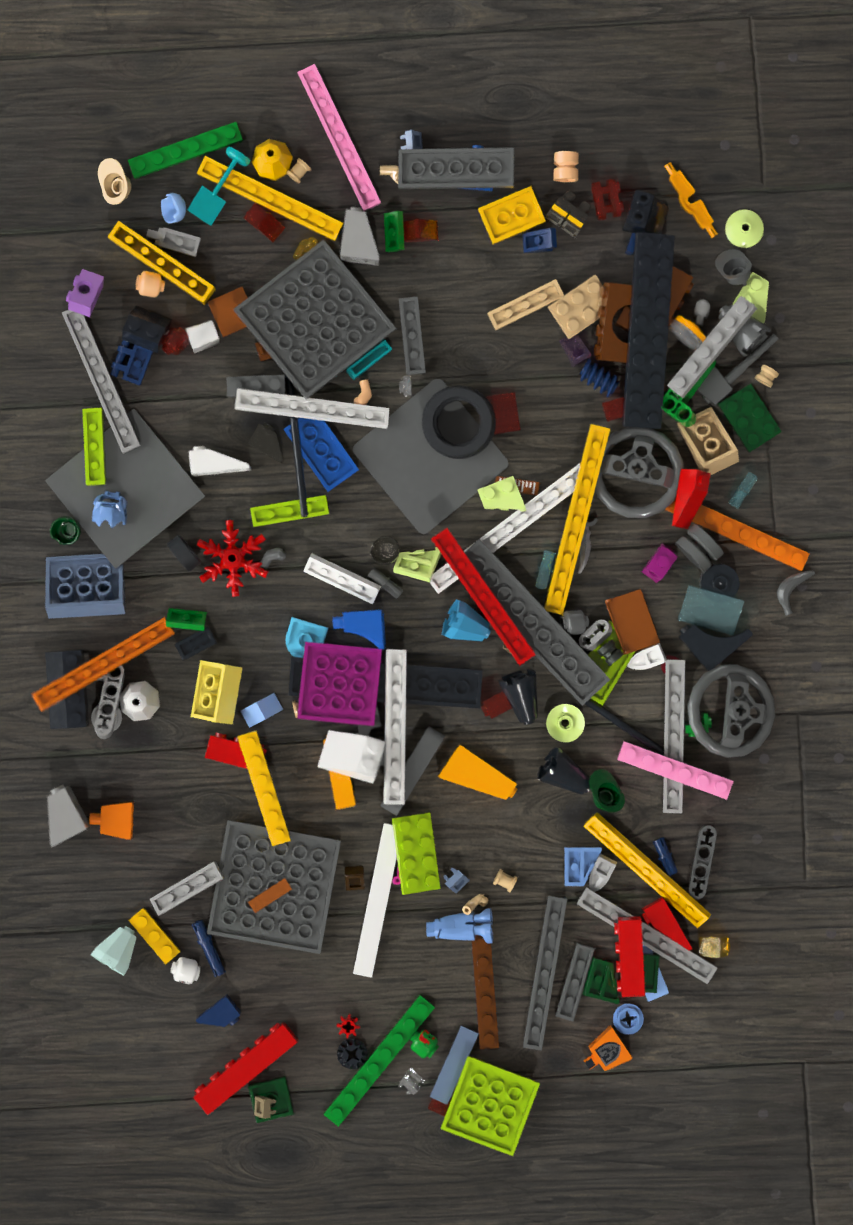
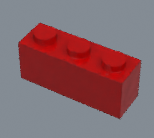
(226, 750)

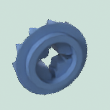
(636, 1023)

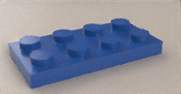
(323, 452)

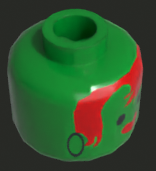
(424, 1044)

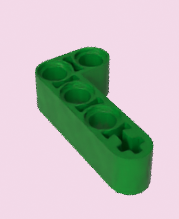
(680, 406)

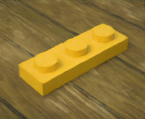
(154, 935)

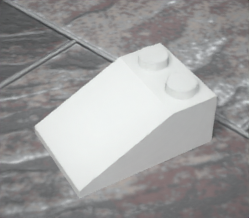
(210, 462)
(352, 755)

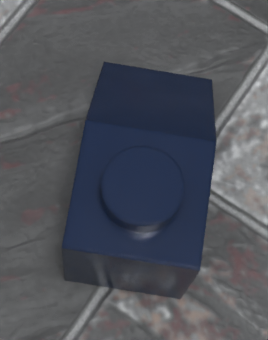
(221, 1013)

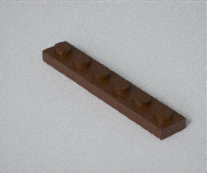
(485, 993)

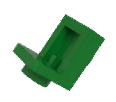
(706, 722)

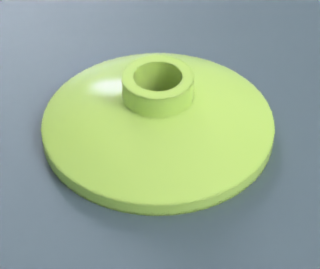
(737, 235)
(572, 730)

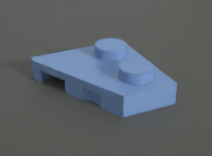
(579, 864)

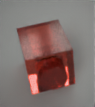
(495, 705)

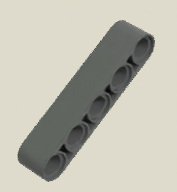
(417, 764)

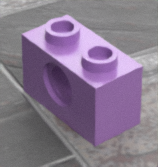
(81, 302)

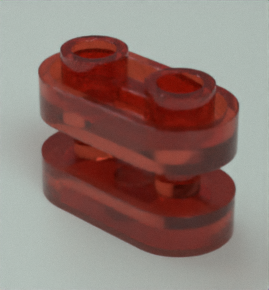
(612, 189)

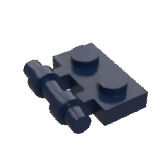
(137, 363)

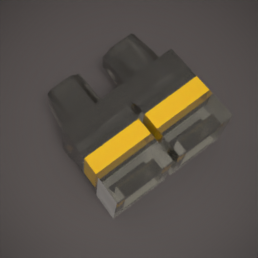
(562, 208)

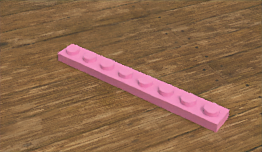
(339, 137)

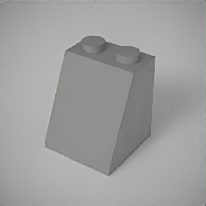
(357, 239)
(65, 815)

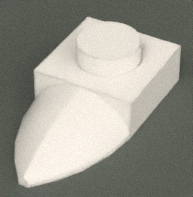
(647, 658)

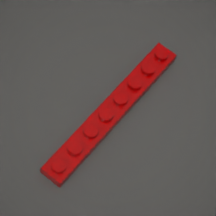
(483, 596)

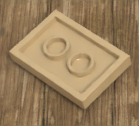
(578, 307)

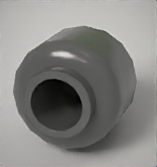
(574, 622)

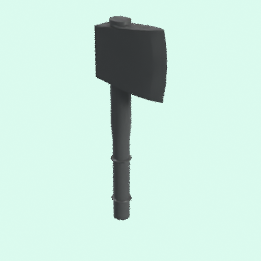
(717, 387)

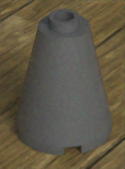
(750, 335)

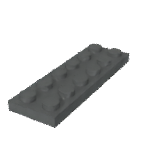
(456, 168)

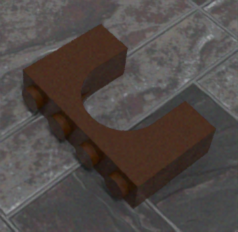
(680, 284)
(608, 345)

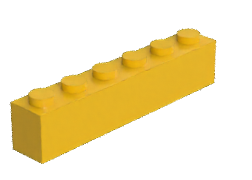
(161, 262)

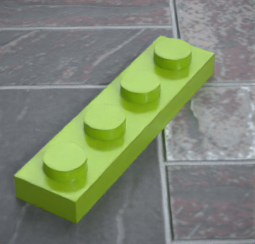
(94, 446)
(288, 511)

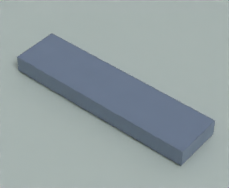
(453, 1065)

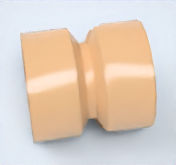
(566, 165)

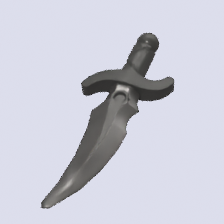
(585, 546)

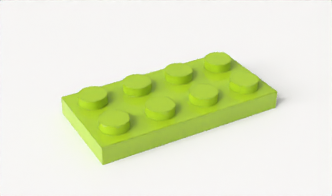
(416, 853)

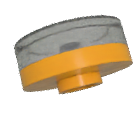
(687, 332)

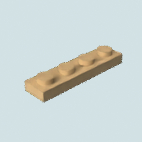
(525, 305)

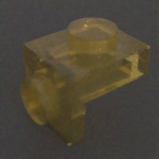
(713, 947)

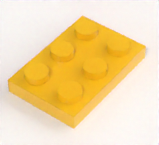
(511, 215)

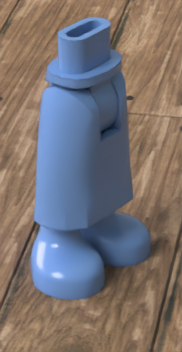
(462, 926)

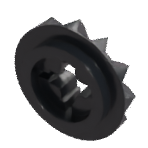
(352, 1044)

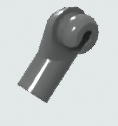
(272, 554)

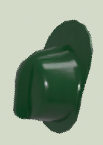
(606, 791)

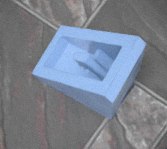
(261, 710)

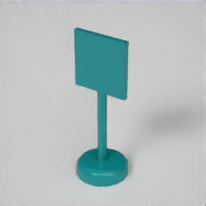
(206, 203)

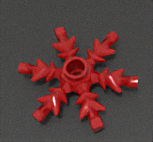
(230, 534)

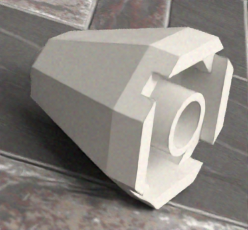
(148, 700)

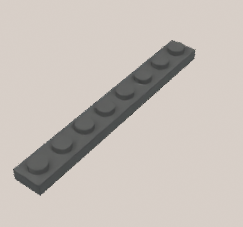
(544, 972)

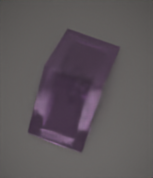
(575, 350)

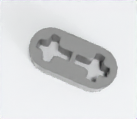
(595, 635)

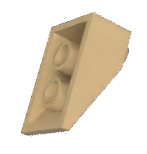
(709, 443)

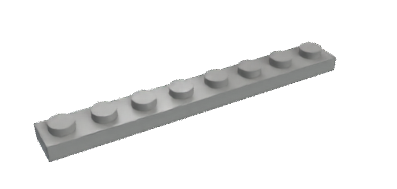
(101, 381)
(674, 731)
(651, 937)

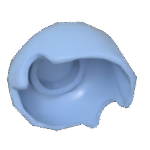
(173, 208)

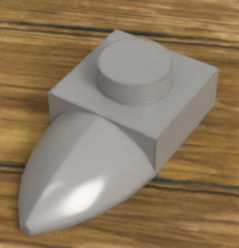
(601, 872)

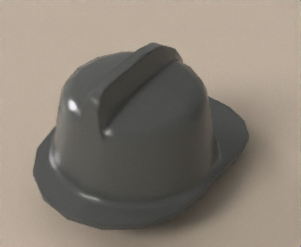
(734, 266)

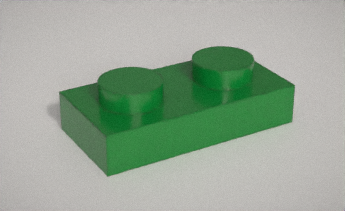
(394, 231)
(186, 619)

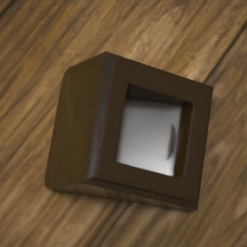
(354, 878)

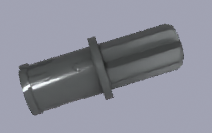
(385, 583)

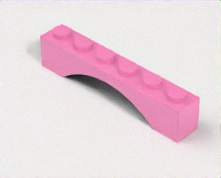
(675, 770)

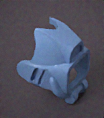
(109, 511)

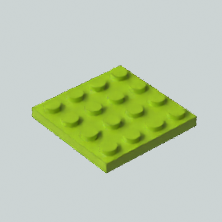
(490, 1105)

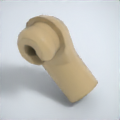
(391, 170)

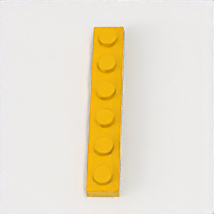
(264, 788)

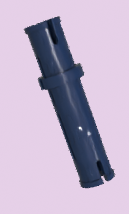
(209, 950)

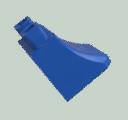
(364, 623)

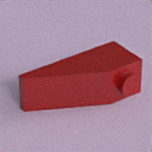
(690, 494)
(663, 920)

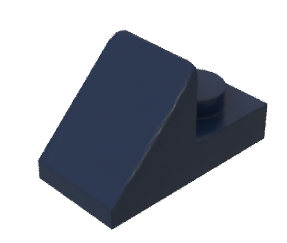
(540, 240)

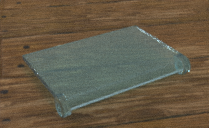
(710, 610)

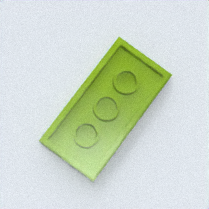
(613, 671)

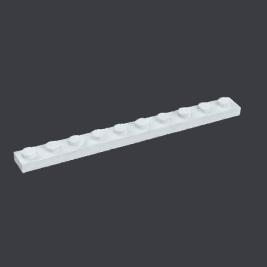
(515, 523)

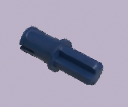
(665, 856)

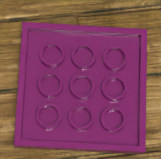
(339, 684)

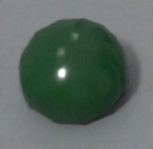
(65, 530)

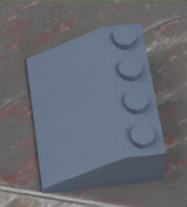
(83, 586)

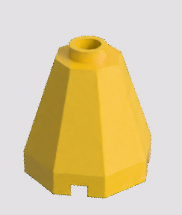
(274, 166)

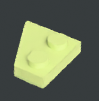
(756, 293)

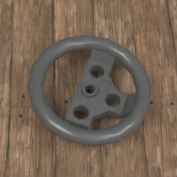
(670, 477)
(736, 711)

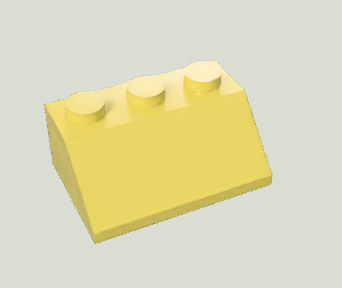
(216, 692)

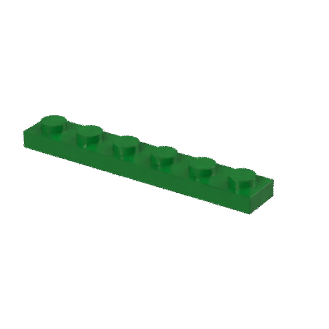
(185, 150)

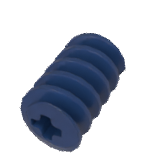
(599, 378)

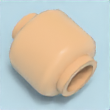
(149, 284)

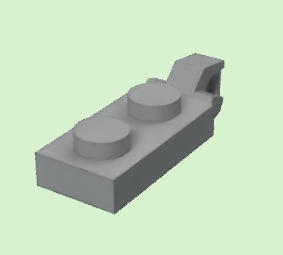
(175, 241)

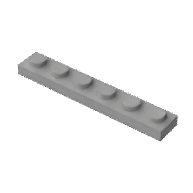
(712, 347)

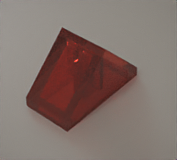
(420, 230)

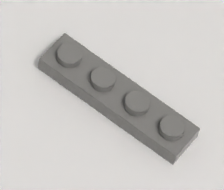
(187, 888)

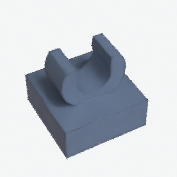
(413, 140)
(457, 881)

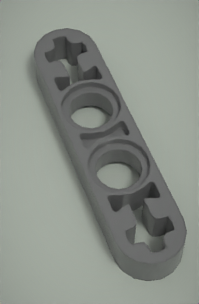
(699, 861)

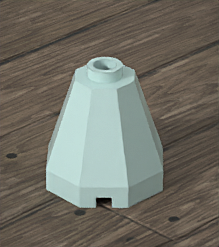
(116, 950)

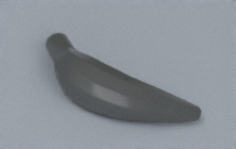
(787, 587)

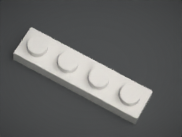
(342, 578)

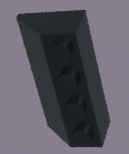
(73, 710)

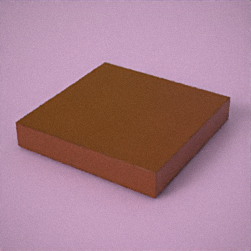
(223, 311)

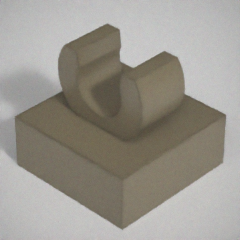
(262, 1107)

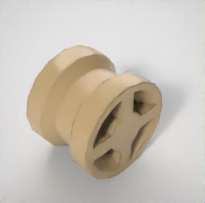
(766, 376)

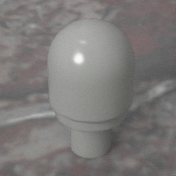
(701, 311)

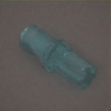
(743, 490)
(545, 569)

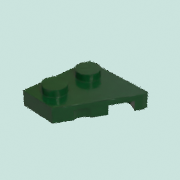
(601, 981)

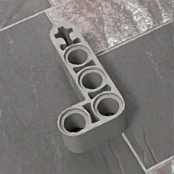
(107, 700)

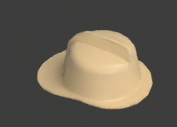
(113, 181)

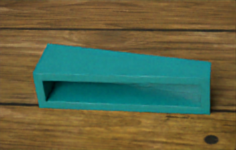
(368, 360)

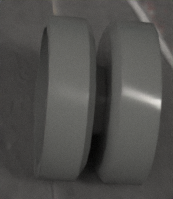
(700, 547)

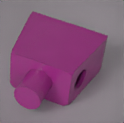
(660, 562)

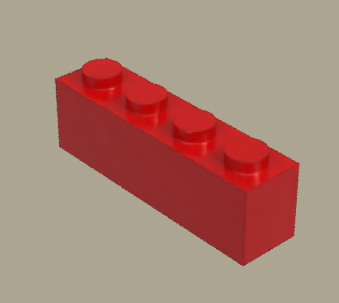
(630, 955)

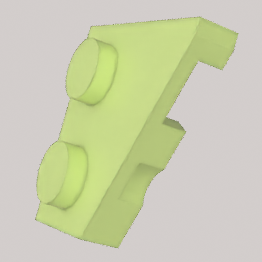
(502, 495)
(417, 564)

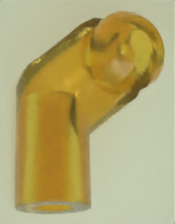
(304, 246)

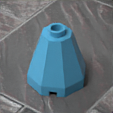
(465, 623)

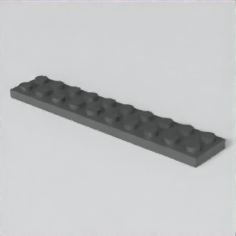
(540, 630)

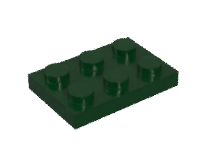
(749, 418)

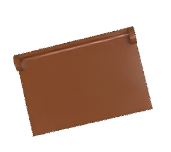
(632, 621)

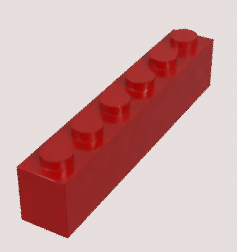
(245, 1068)

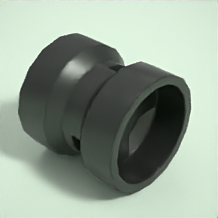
(610, 652)

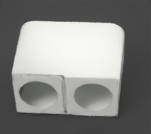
(202, 336)

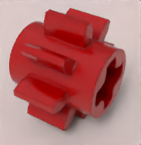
(344, 1022)

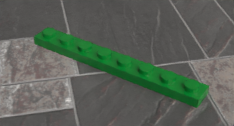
(379, 1060)

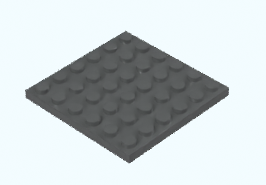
(314, 319)
(254, 866)

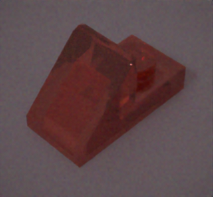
(264, 222)

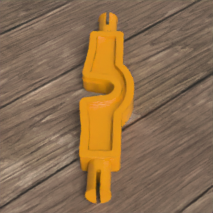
(685, 191)

